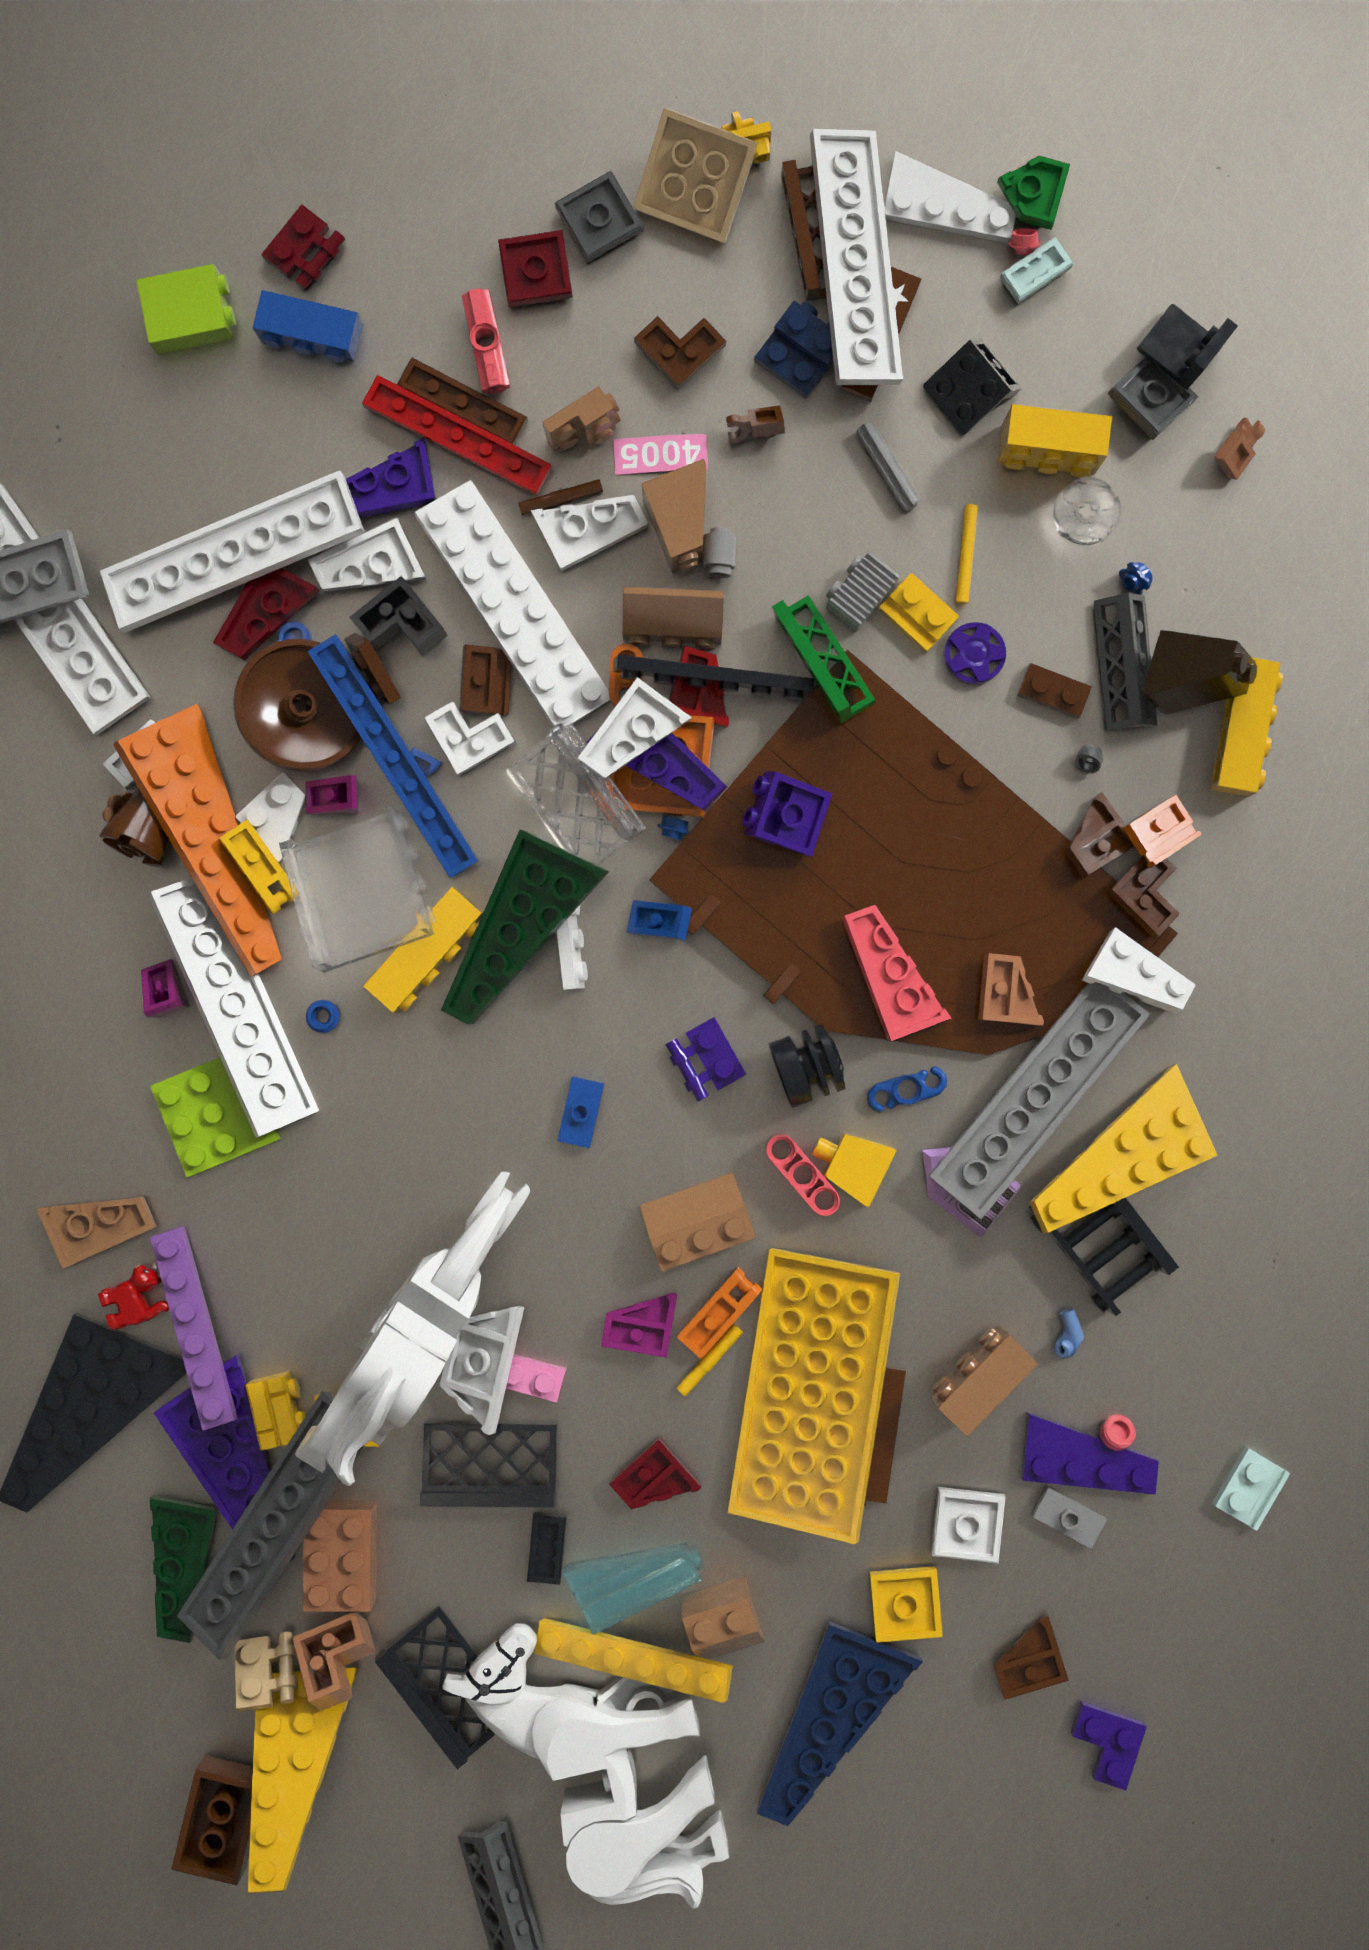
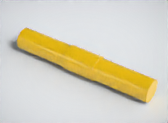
(709, 1360)

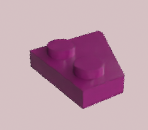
(641, 1327)

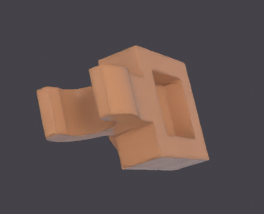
(1237, 449)

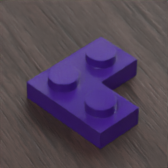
(1119, 1742)

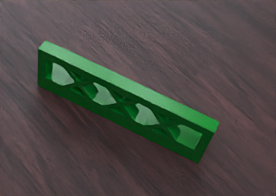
(813, 661)

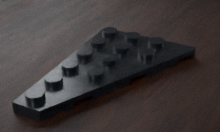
(89, 1396)

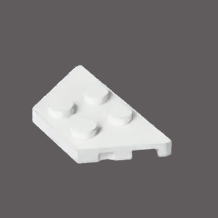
(481, 1364)

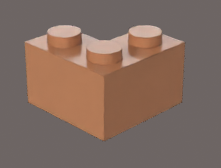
(325, 1653)

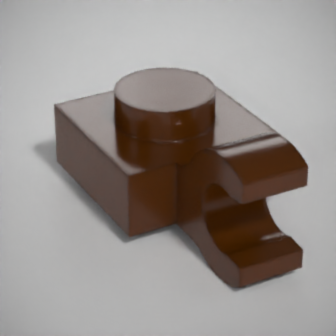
(759, 422)

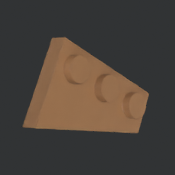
(93, 1227)

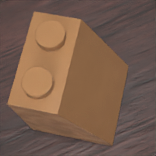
(677, 514)
(721, 1619)

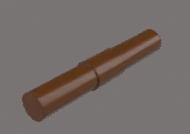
(561, 496)

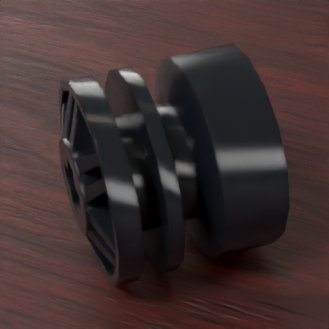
(807, 1065)

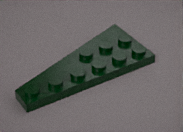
(526, 908)

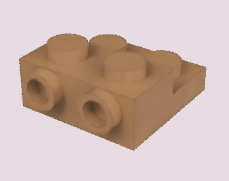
(589, 416)

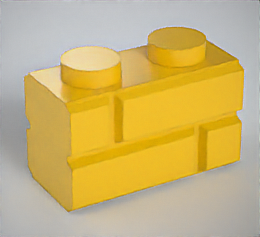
(275, 1408)

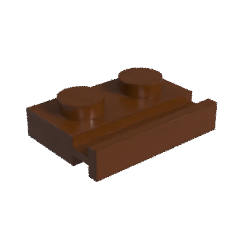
(485, 681)

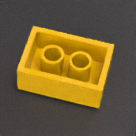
(1054, 440)

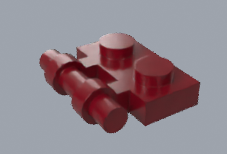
(296, 241)

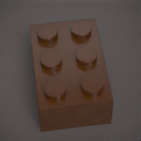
(216, 1822)

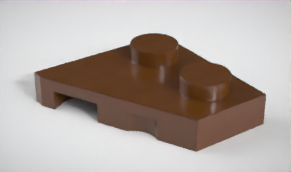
(368, 660)

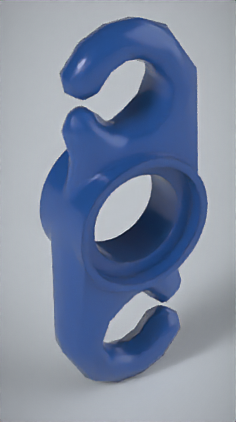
(922, 1090)

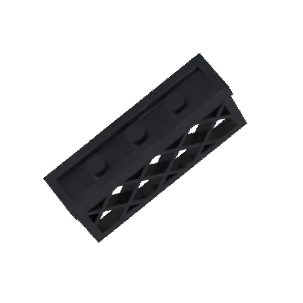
(488, 1495)
(418, 1697)

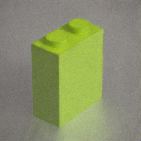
(186, 308)

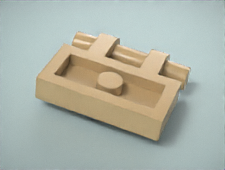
(254, 1672)

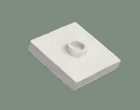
(968, 1525)

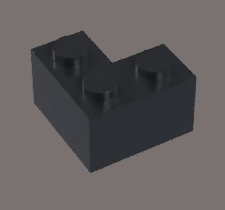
(398, 610)

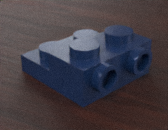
(798, 349)

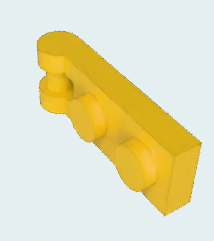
(257, 865)

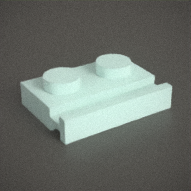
(1251, 1488)

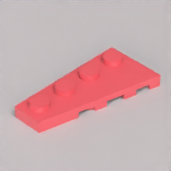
(895, 986)

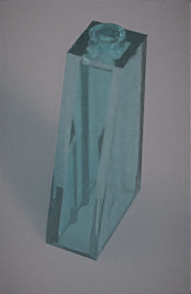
(629, 1582)

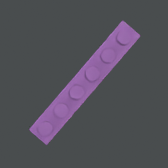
(193, 1328)

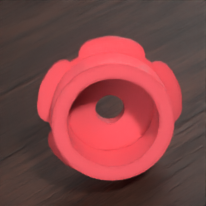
(1024, 240)

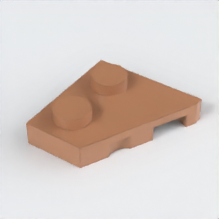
(1006, 992)

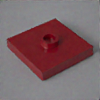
(535, 268)

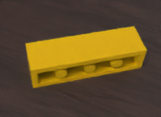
(1245, 734)
(418, 961)

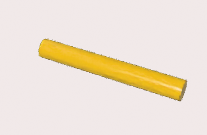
(966, 554)

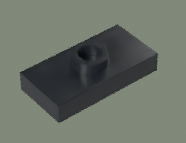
(546, 1548)

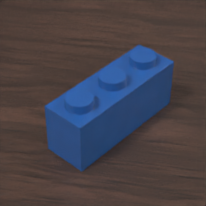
(307, 326)

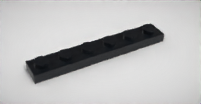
(727, 678)

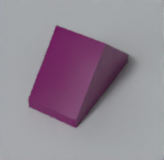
(162, 990)

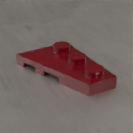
(262, 610)

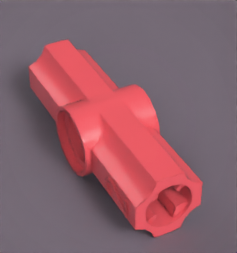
(483, 324)

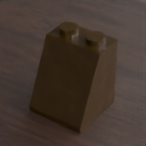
(1196, 671)

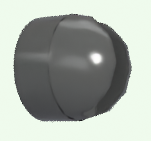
(1088, 765)

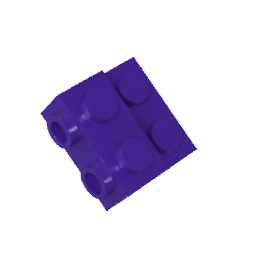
(786, 812)

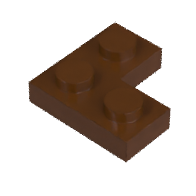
(679, 357)
(1139, 895)

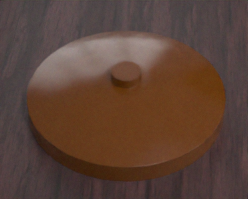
(290, 709)

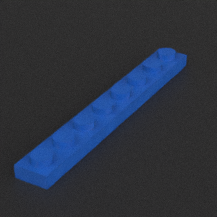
(393, 755)

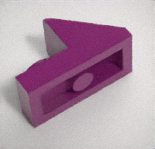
(332, 795)

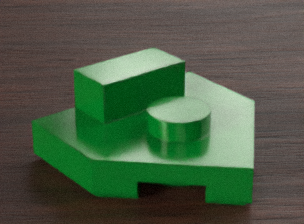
(1035, 190)

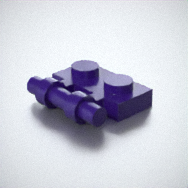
(714, 1053)

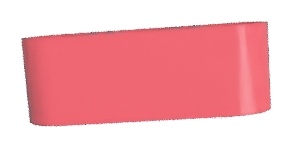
(810, 1188)

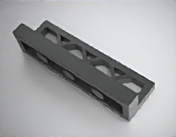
(1134, 654)
(507, 1891)

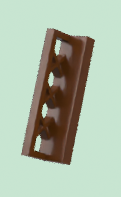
(801, 228)
(885, 1435)

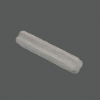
(888, 466)

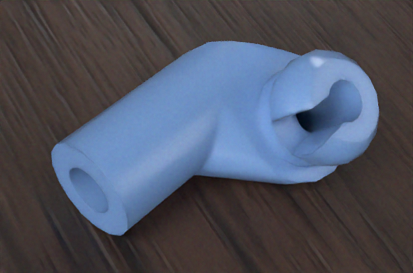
(1071, 1335)

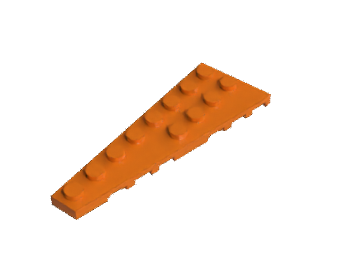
(189, 798)

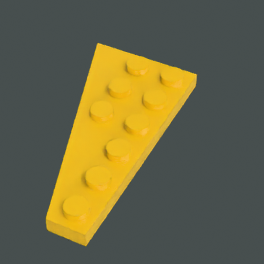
(1138, 1149)

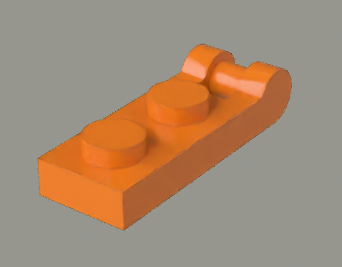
(718, 1313)

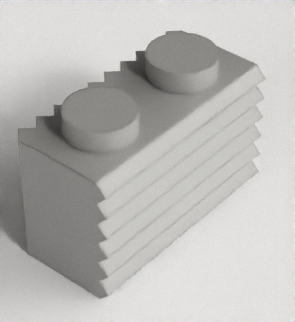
(861, 591)

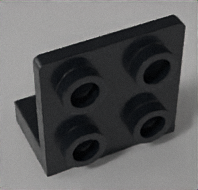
(1183, 346)
(971, 385)

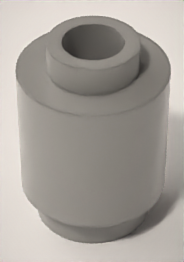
(719, 553)

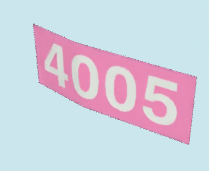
(658, 453)

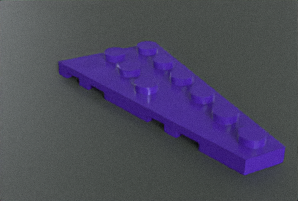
(221, 1457)

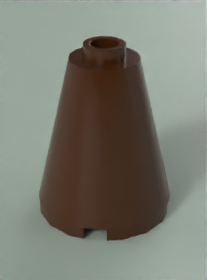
(136, 832)

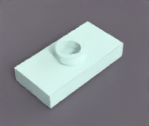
(1036, 270)

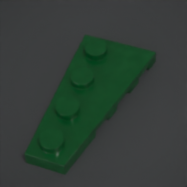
(181, 1551)

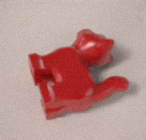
(130, 1301)

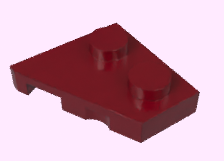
(653, 1477)

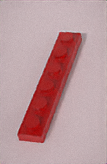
(457, 435)

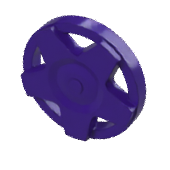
(975, 653)

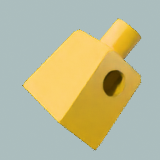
(855, 1165)

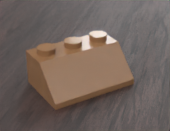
(672, 617)
(697, 1221)

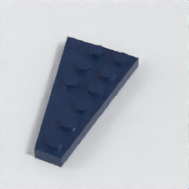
(837, 1705)

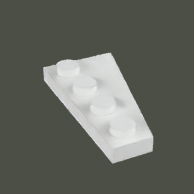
(941, 202)

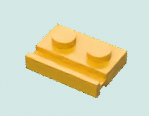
(918, 612)

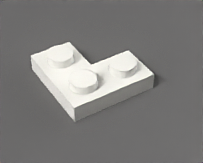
(464, 745)

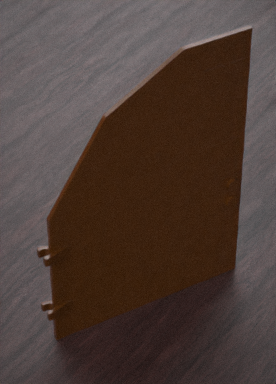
(922, 838)

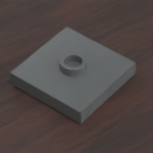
(599, 216)
(1151, 397)

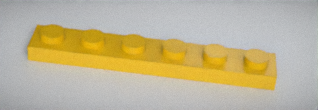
(634, 1660)

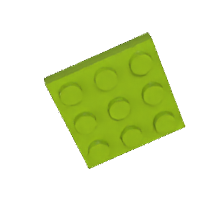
(206, 1118)

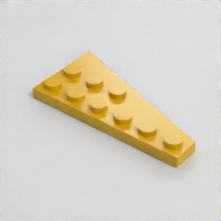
(288, 1769)

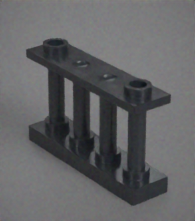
(1135, 1233)

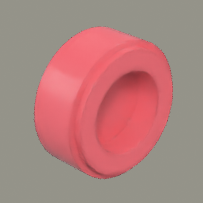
(1117, 1432)

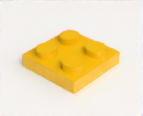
(905, 1604)

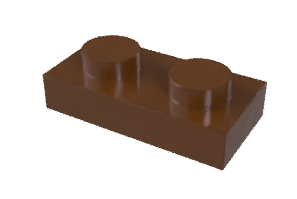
(1054, 690)

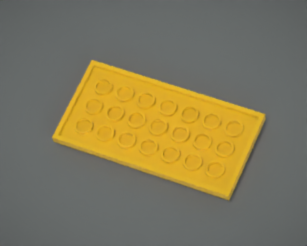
(814, 1394)

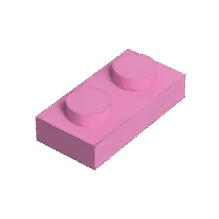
(535, 1378)

